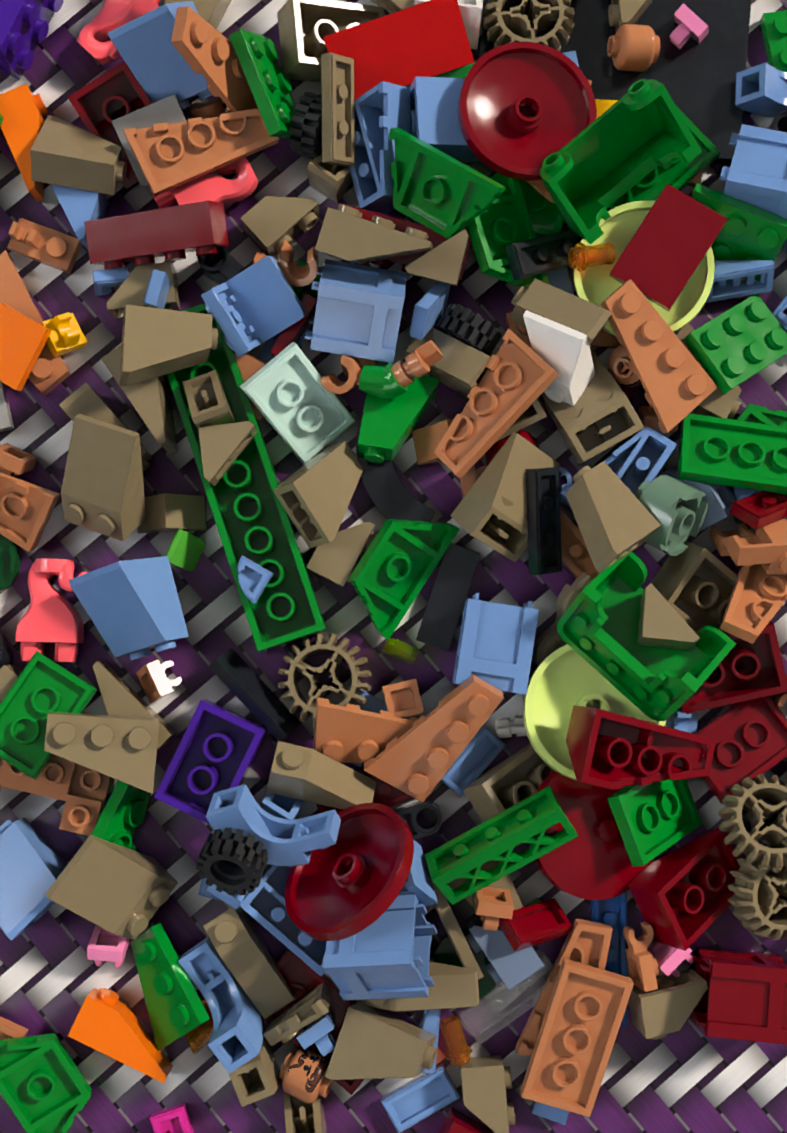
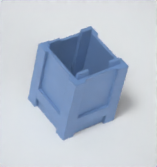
(758, 169)
(357, 310)
(496, 644)
(385, 957)

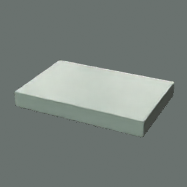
(297, 404)

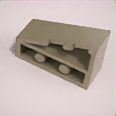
(107, 744)

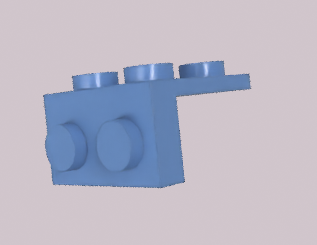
(254, 305)

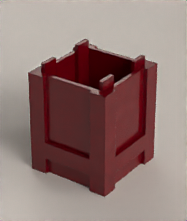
(743, 995)

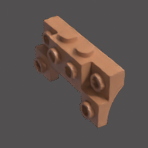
(747, 549)
(66, 781)

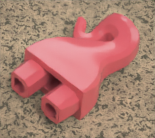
(111, 16)
(214, 187)
(50, 614)

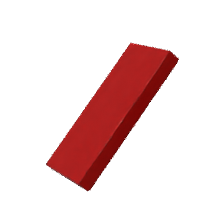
(404, 45)

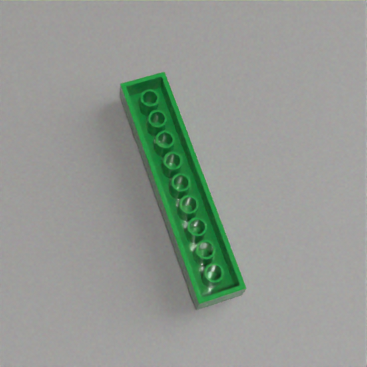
(251, 515)

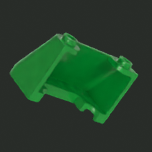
(615, 155)
(605, 633)

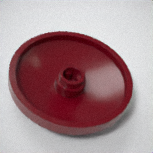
(523, 107)
(595, 861)
(353, 879)

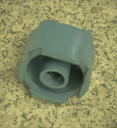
(676, 508)

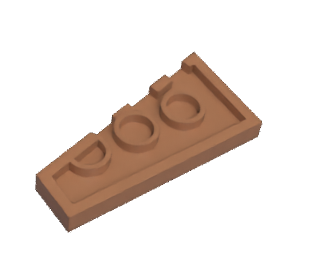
(214, 57)
(662, 362)
(48, 370)
(505, 392)
(24, 510)
(355, 734)
(435, 742)

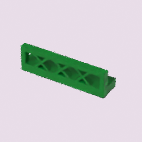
(495, 841)

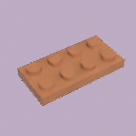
(576, 1037)

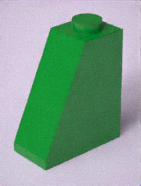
(390, 421)

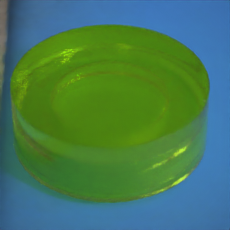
(400, 650)

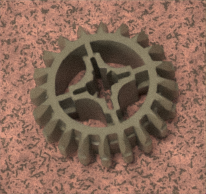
(504, 25)
(333, 665)
(757, 812)
(758, 897)

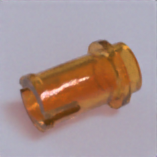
(592, 255)
(457, 1049)

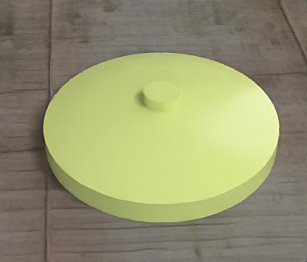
(597, 285)
(552, 691)

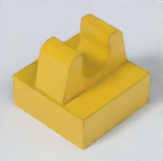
(65, 334)

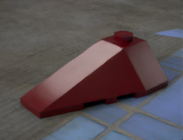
(627, 751)

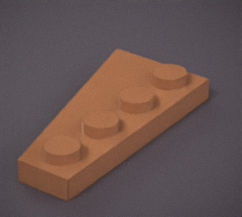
(193, 148)
(753, 602)
(585, 944)

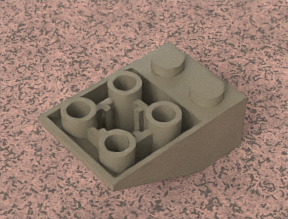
(361, 241)
(597, 419)
(497, 502)

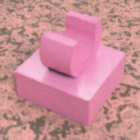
(689, 26)
(107, 947)
(669, 957)

